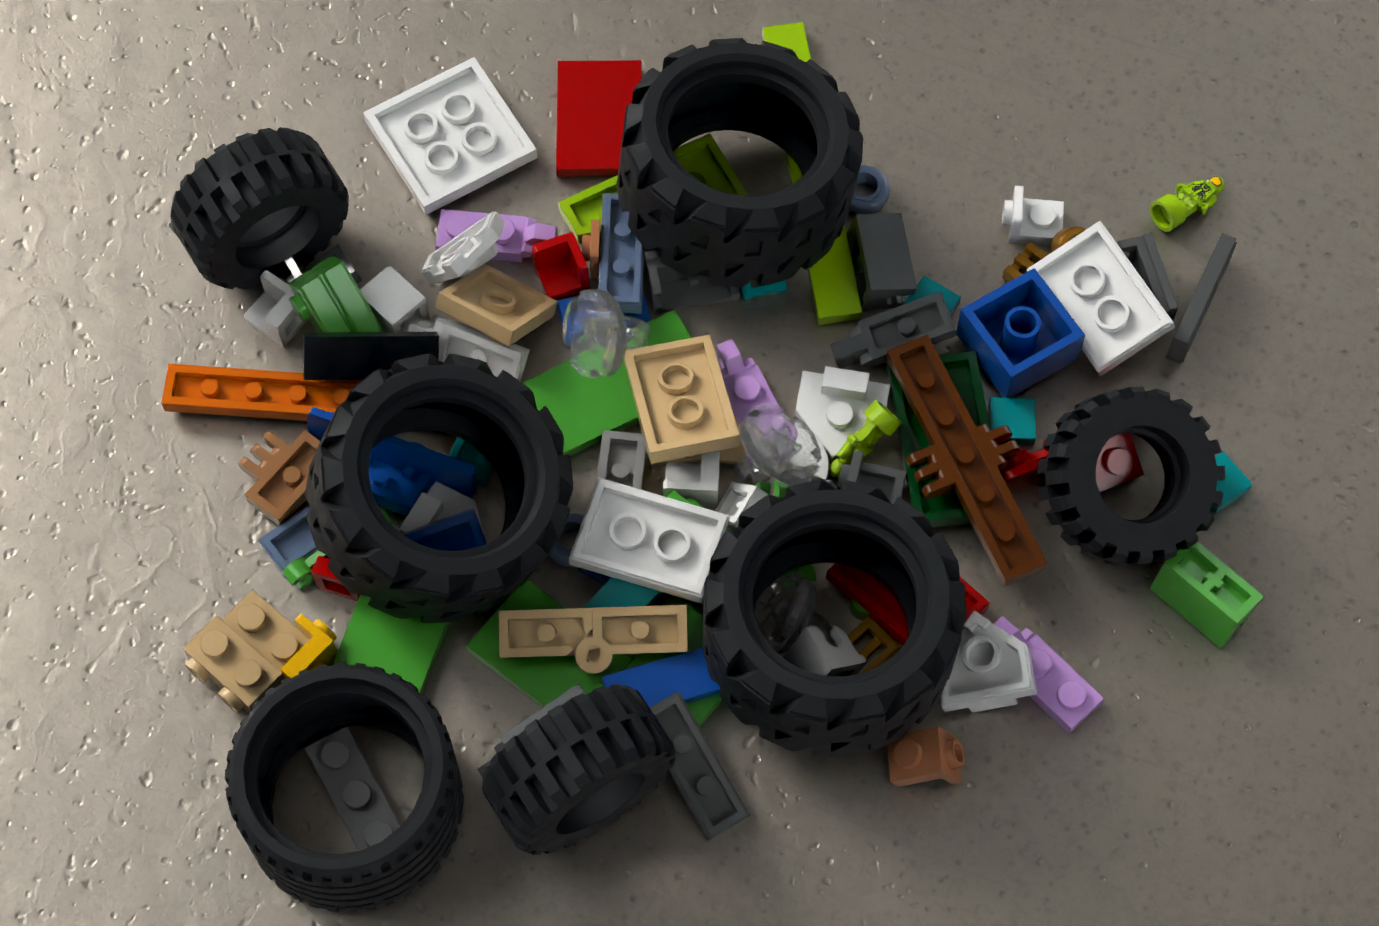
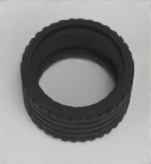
(314, 705)

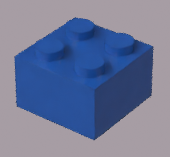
(1020, 334)

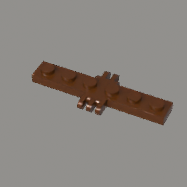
(965, 461)

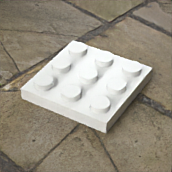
(450, 135)

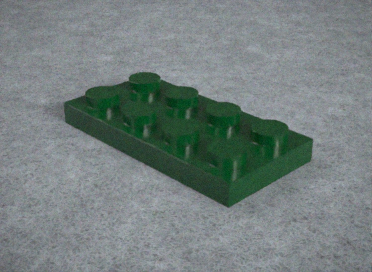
(965, 375)

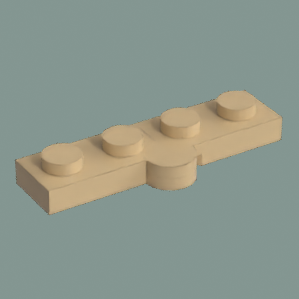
(593, 633)

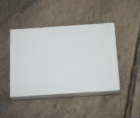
(1104, 297)
(648, 539)

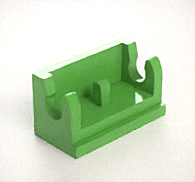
(1206, 593)

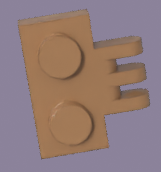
(280, 475)

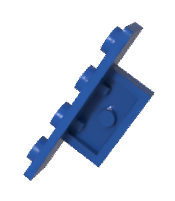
(405, 469)

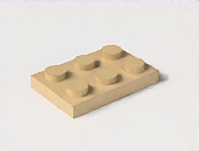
(681, 399)

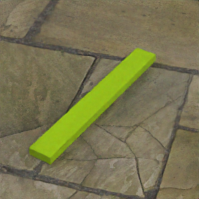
(833, 275)

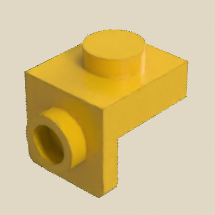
(316, 651)

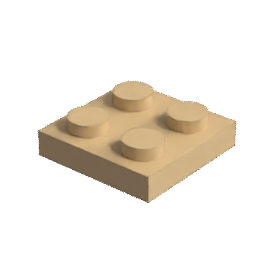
(496, 305)

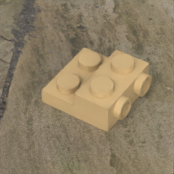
(244, 651)

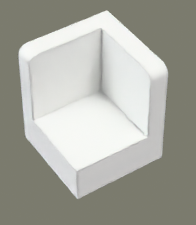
(394, 301)
(273, 312)
(695, 479)

